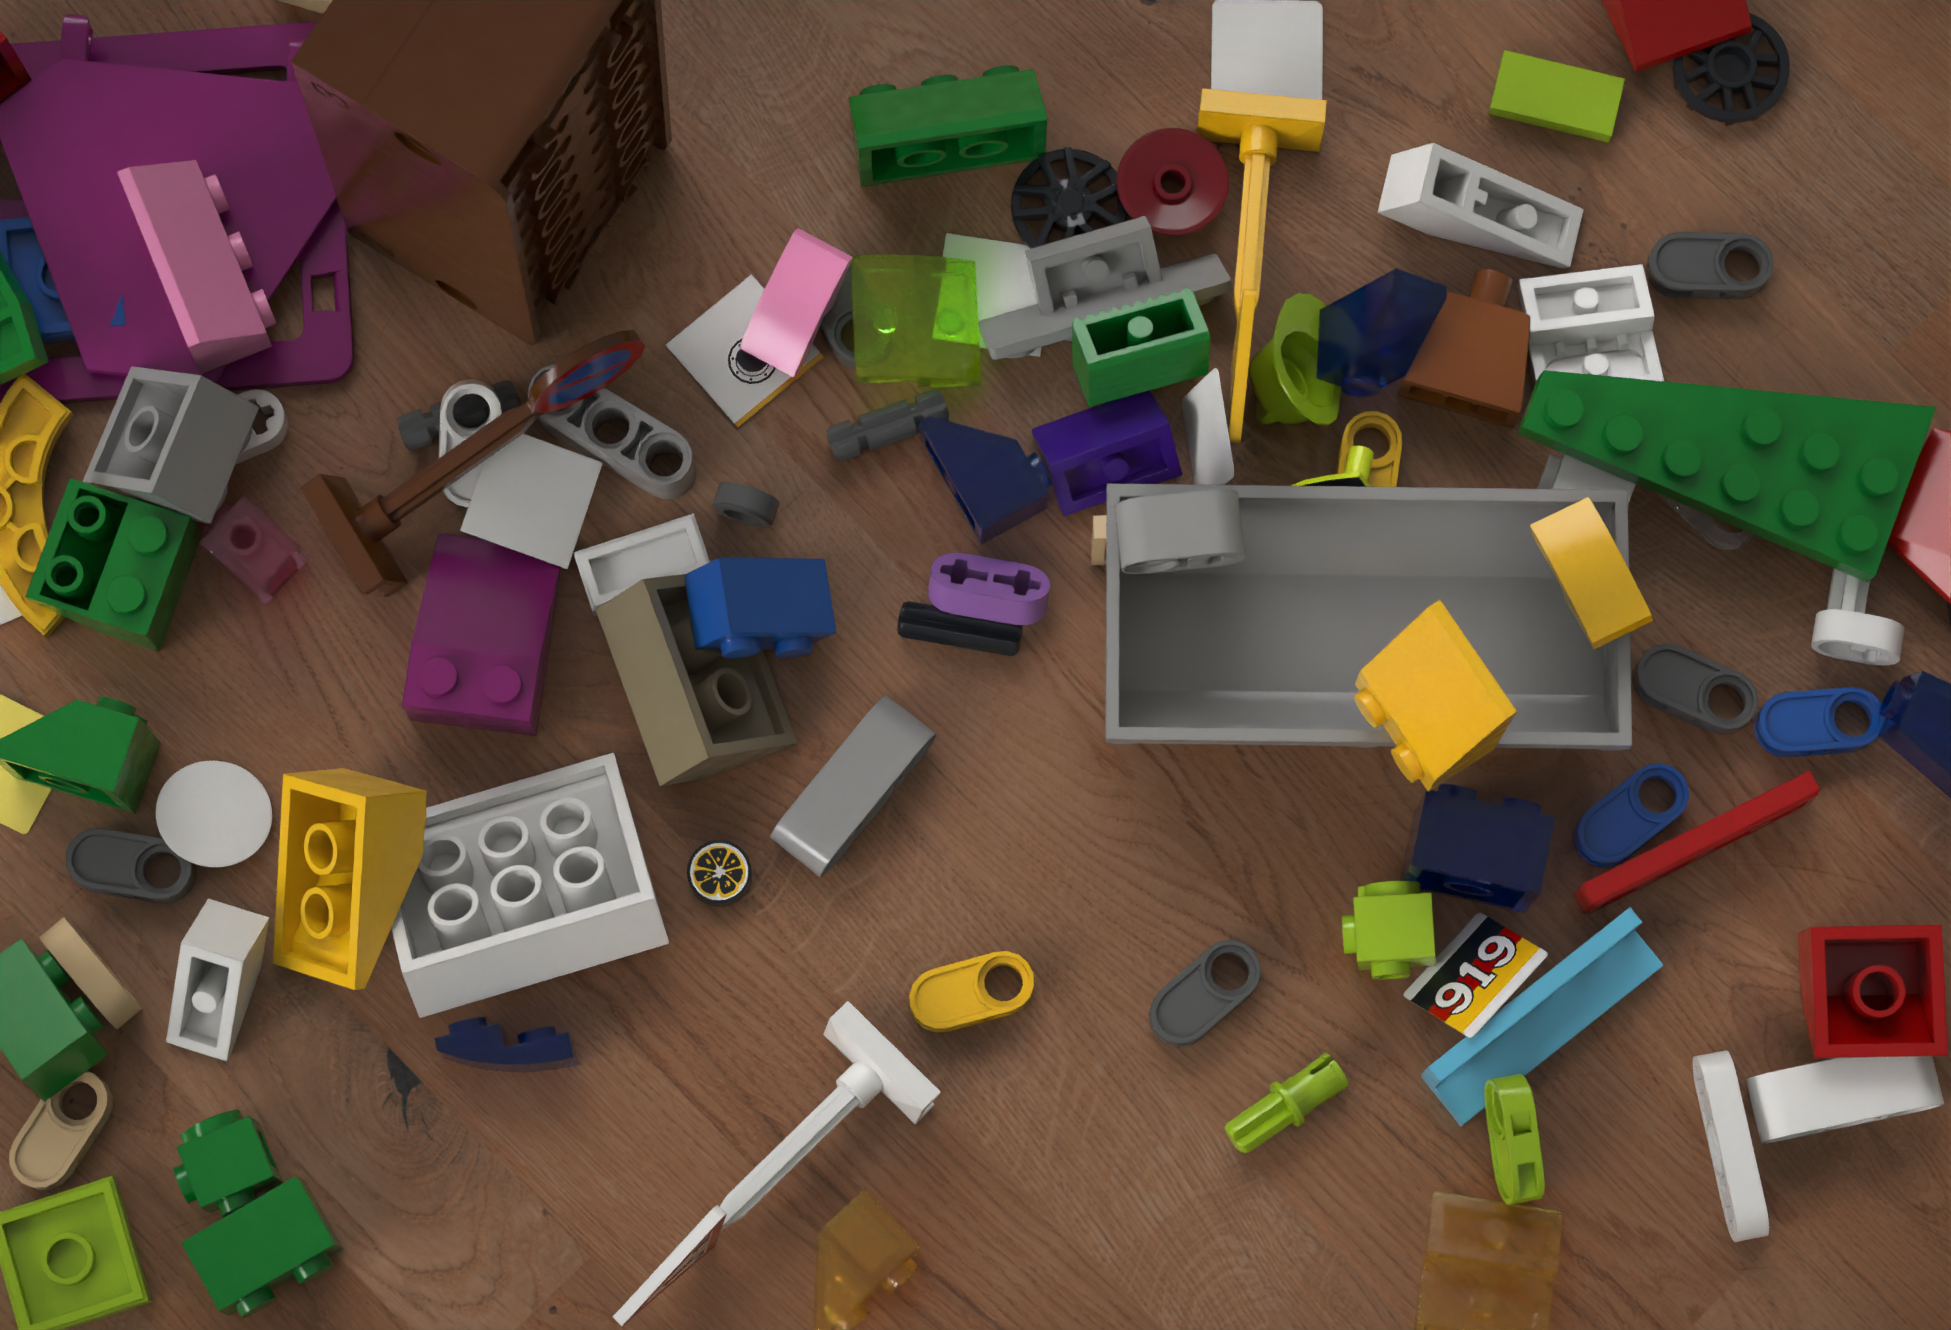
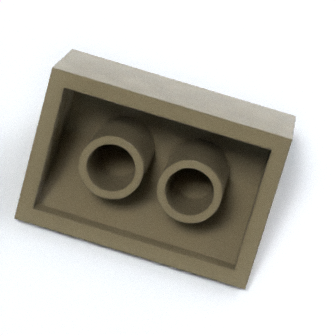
(690, 704)

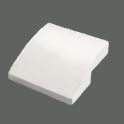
(1591, 323)

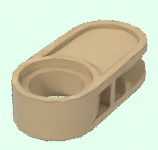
(53, 1143)

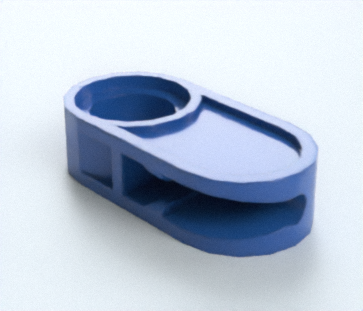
(1805, 723)
(1620, 822)

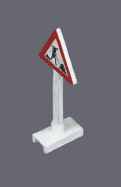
(875, 1069)

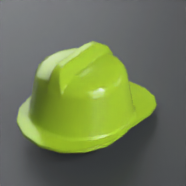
(1286, 369)

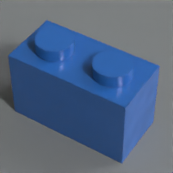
(760, 606)

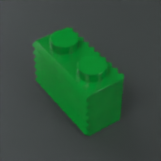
(1140, 347)

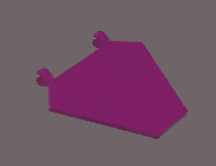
(95, 118)

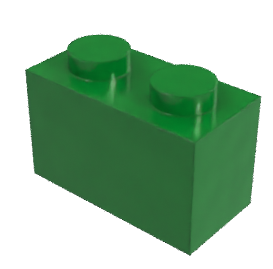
(40, 1027)
(263, 1248)

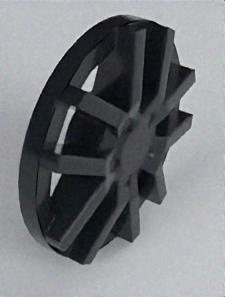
(1732, 70)
(1067, 202)

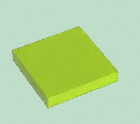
(71, 1258)

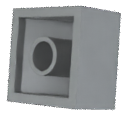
(172, 442)

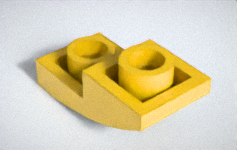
(1591, 573)

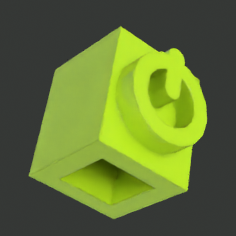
(1390, 929)

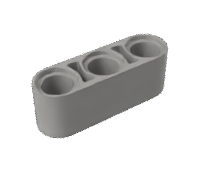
(633, 454)
(853, 786)

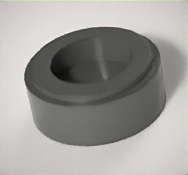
(745, 504)

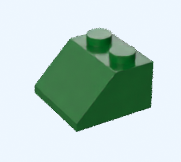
(85, 752)

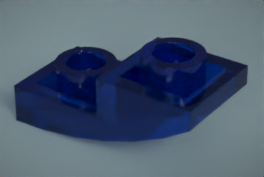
(486, 1047)

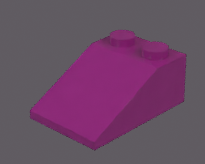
(482, 637)

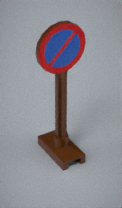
(360, 529)

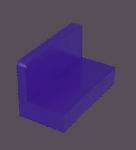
(1107, 445)

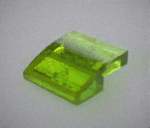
(915, 320)

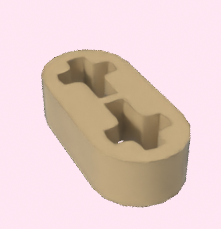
(90, 972)

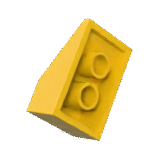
(1433, 699)
(343, 870)

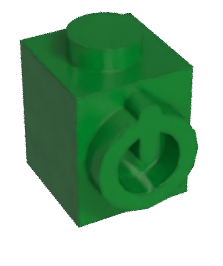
(225, 1163)

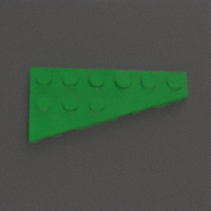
(1776, 464)

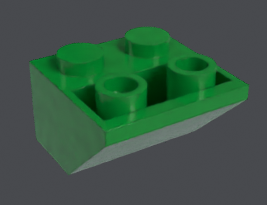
(115, 564)

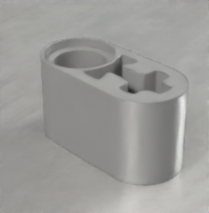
(1179, 531)

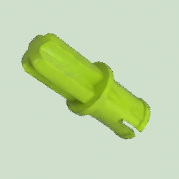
(1287, 1103)

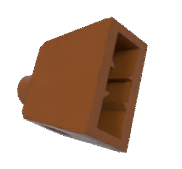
(1474, 354)

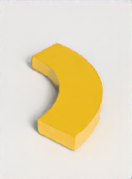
(28, 432)

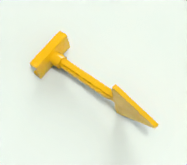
(1260, 127)

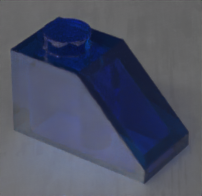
(1376, 331)
(986, 475)

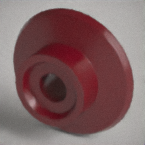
(1176, 156)

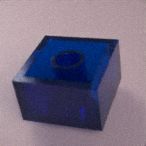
(1478, 848)

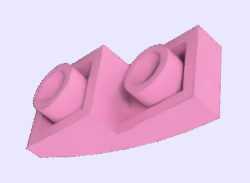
(795, 302)

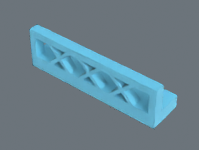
(1544, 1016)

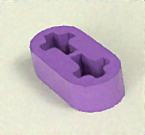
(988, 589)

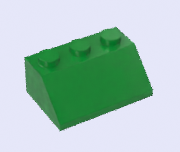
(947, 125)

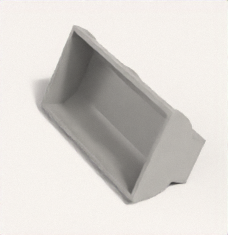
(1325, 586)

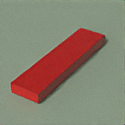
(1697, 843)

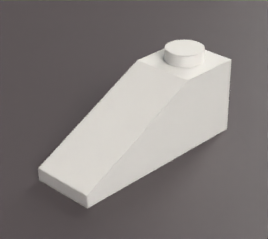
(1478, 206)

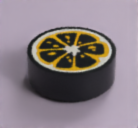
(719, 873)

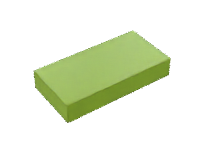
(1556, 96)

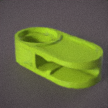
(1514, 1139)

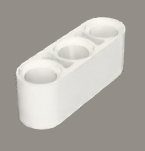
(1841, 1094)

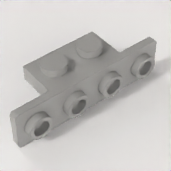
(1094, 275)

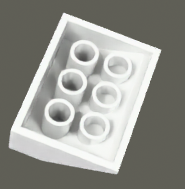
(525, 888)

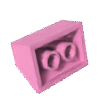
(198, 261)

